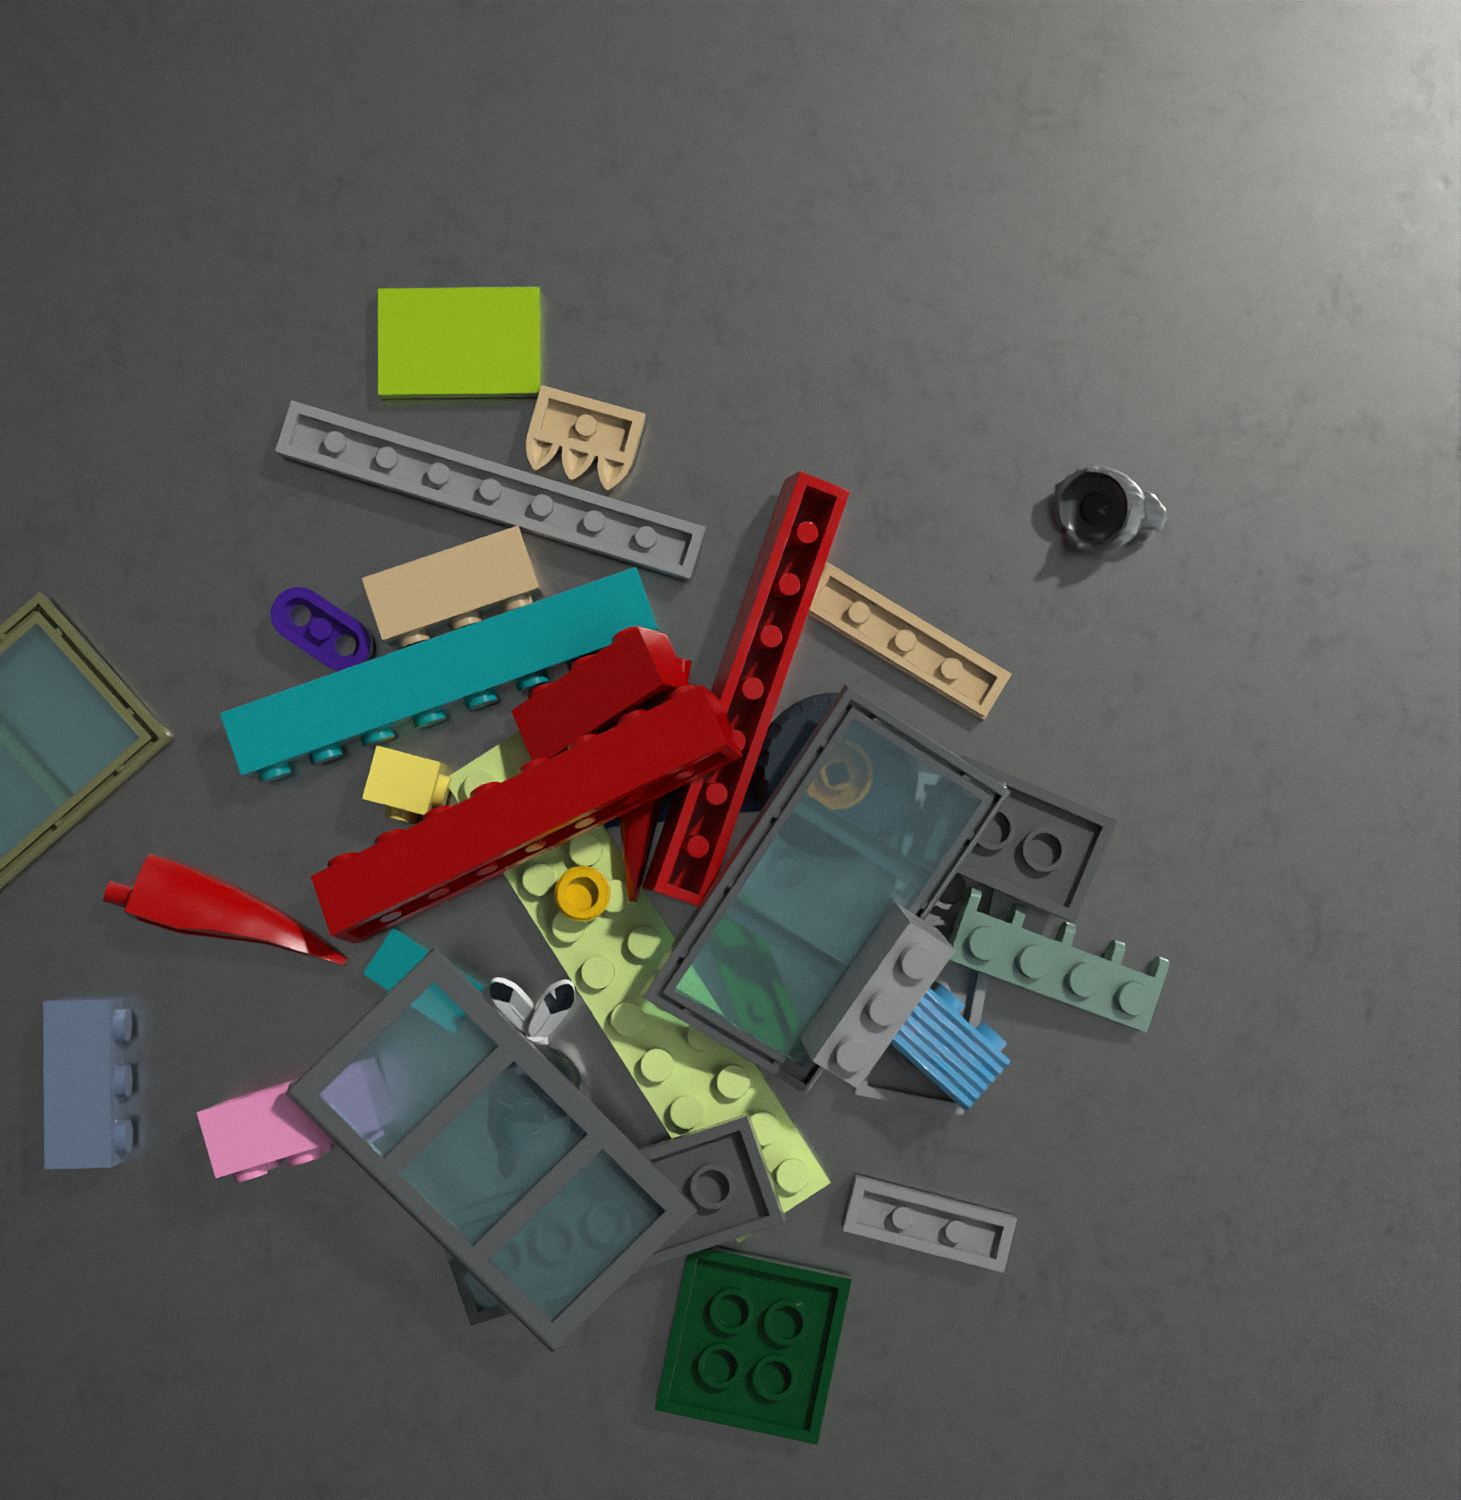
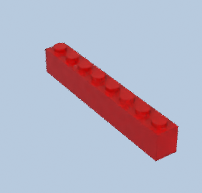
(750, 683)
(526, 814)

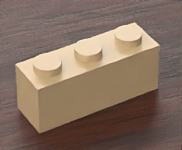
(452, 587)

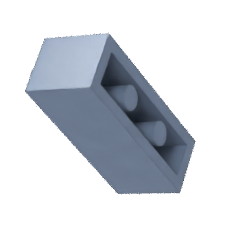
(86, 1082)

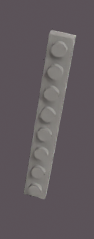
(490, 490)

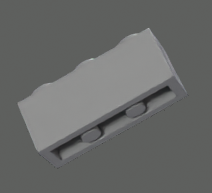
(876, 995)

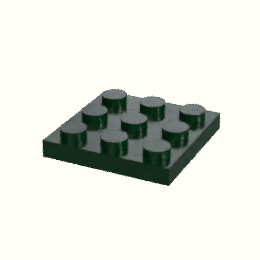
(753, 1343)

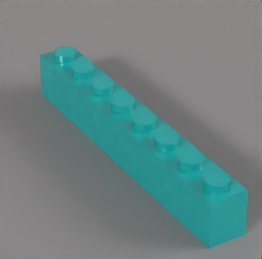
(433, 677)

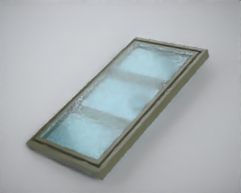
(64, 732)

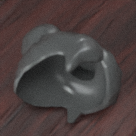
(1129, 516)

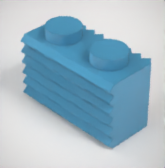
(949, 1049)

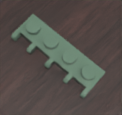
(1054, 966)

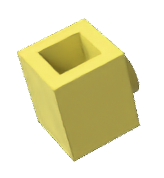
(406, 784)

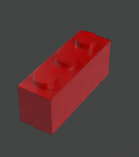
(598, 690)

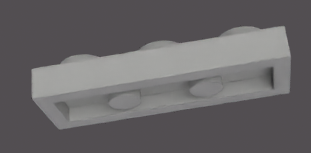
(929, 1223)

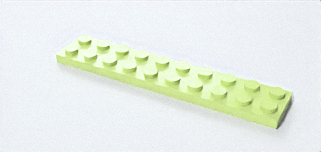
(610, 960)

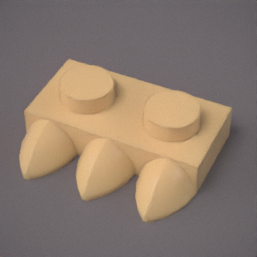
(584, 432)

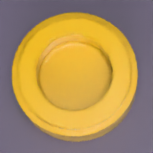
(582, 893)

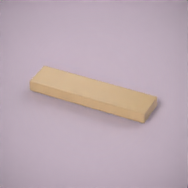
(907, 643)

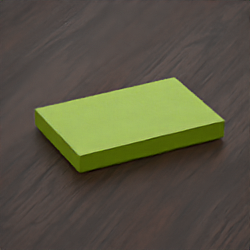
(459, 342)

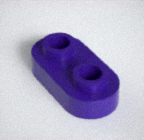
(324, 629)

